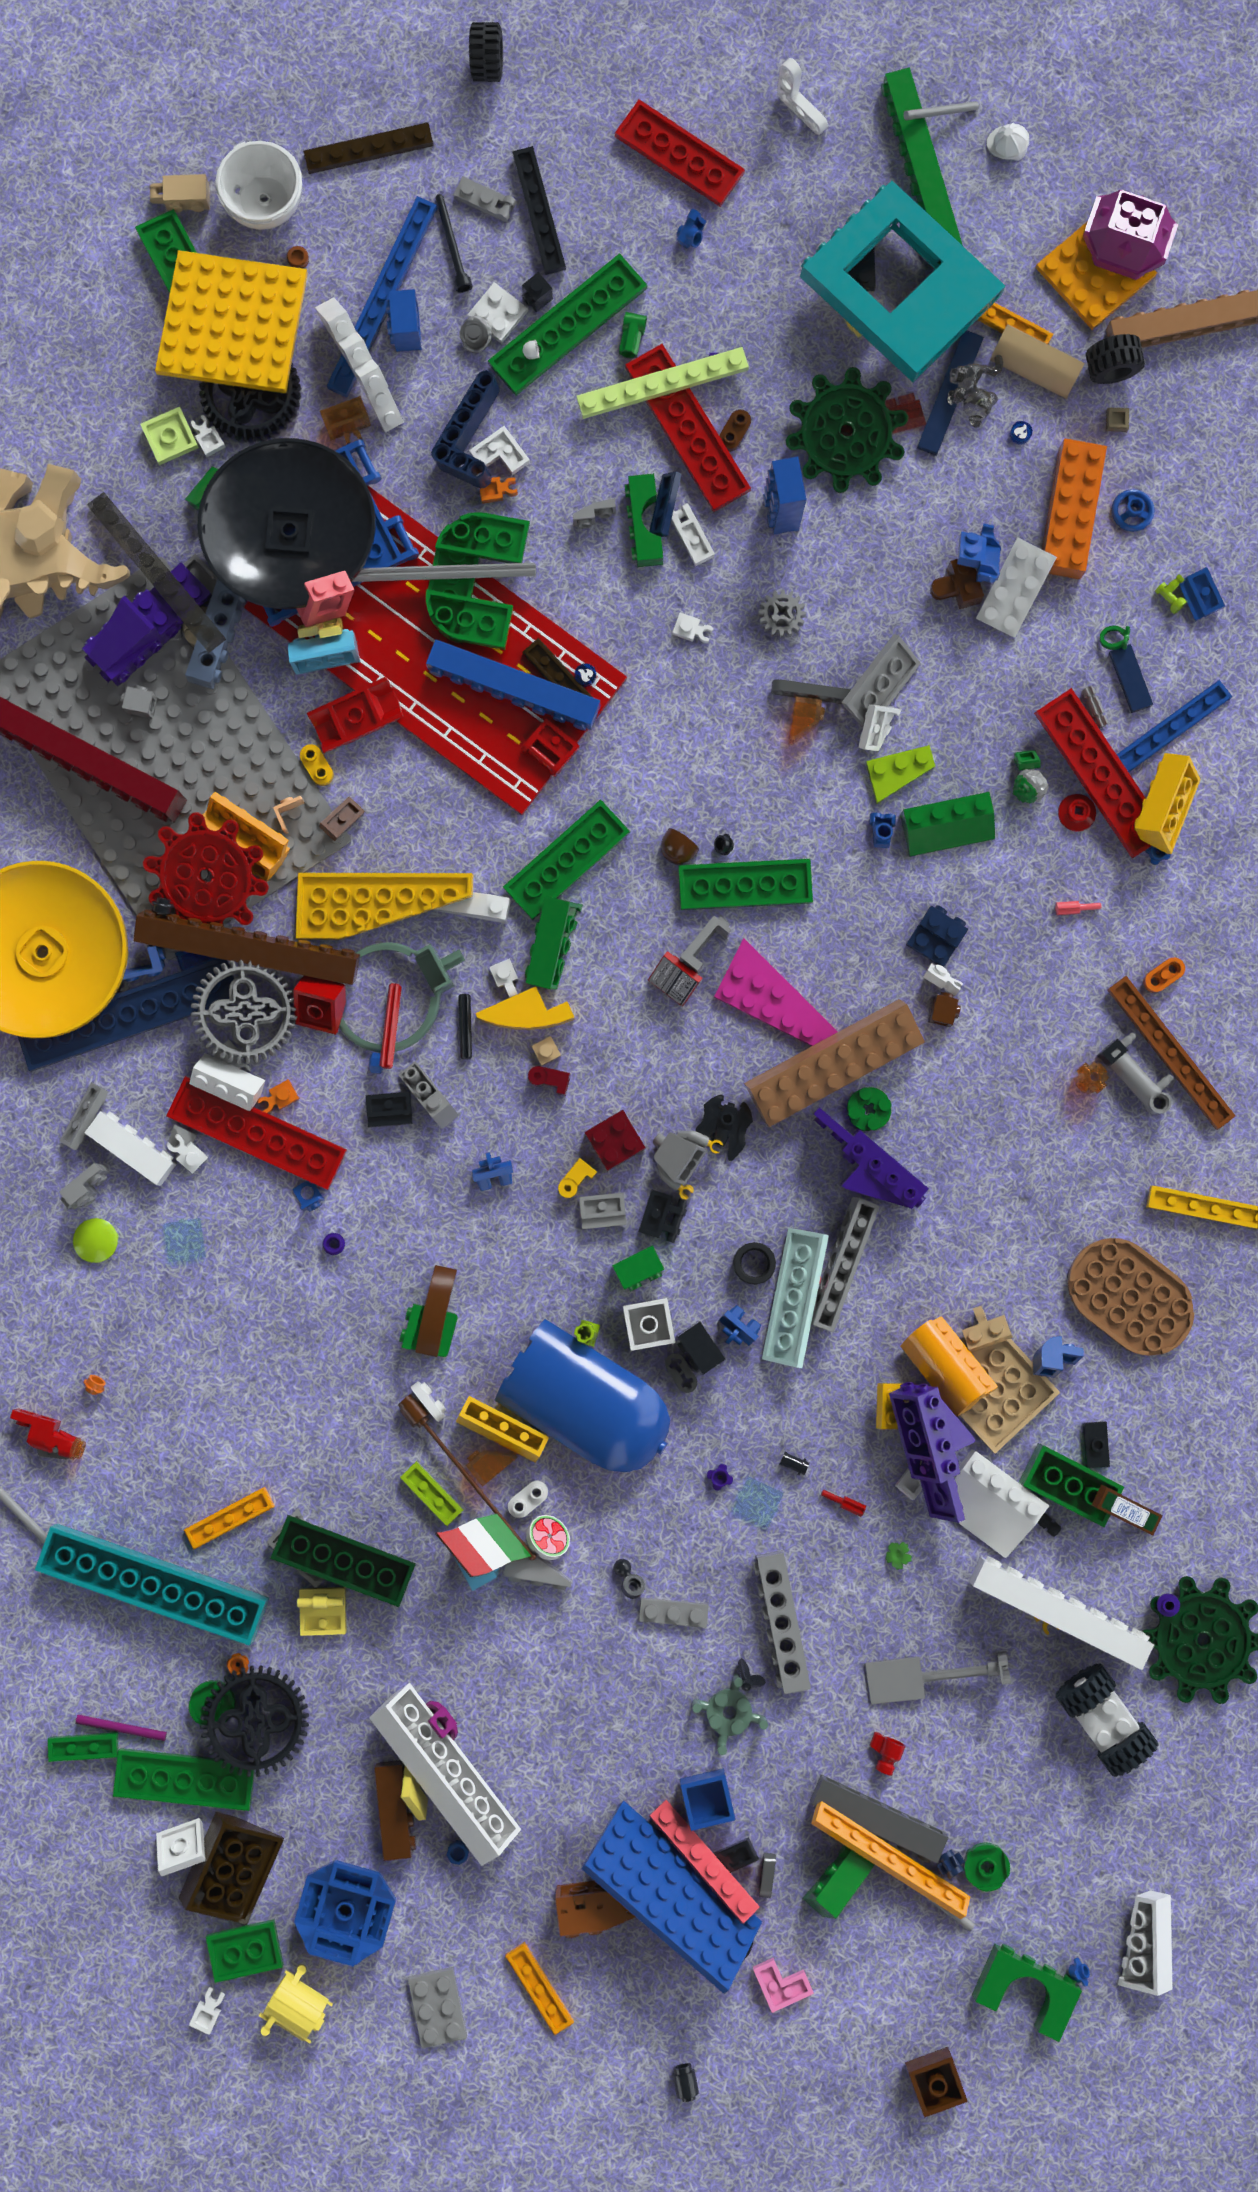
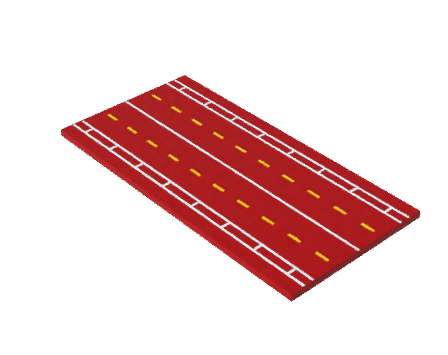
(457, 722)

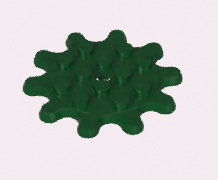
(846, 406)
(1227, 1647)

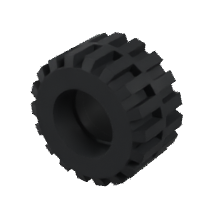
(486, 51)
(1115, 359)

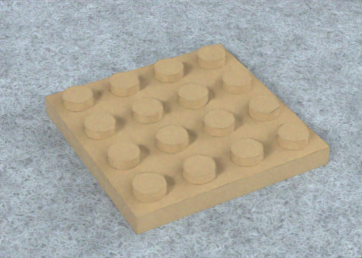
(1014, 1401)

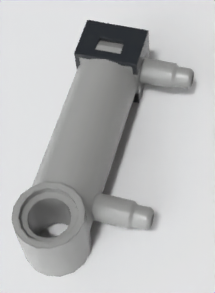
(1134, 1077)

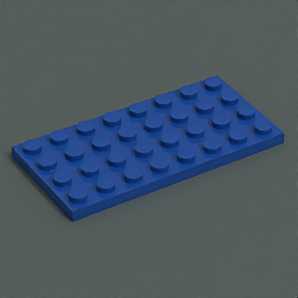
(669, 1896)

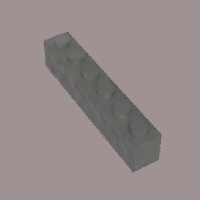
(882, 1819)

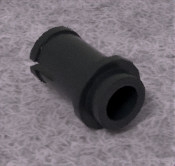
(794, 1463)

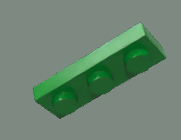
(83, 1747)

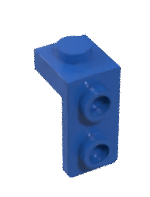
(157, 956)

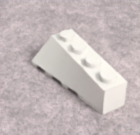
(1149, 1945)

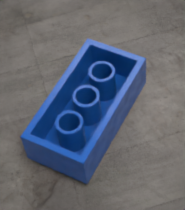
(784, 495)

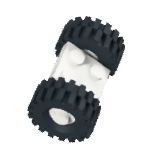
(1120, 1739)

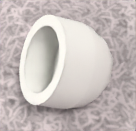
(531, 350)

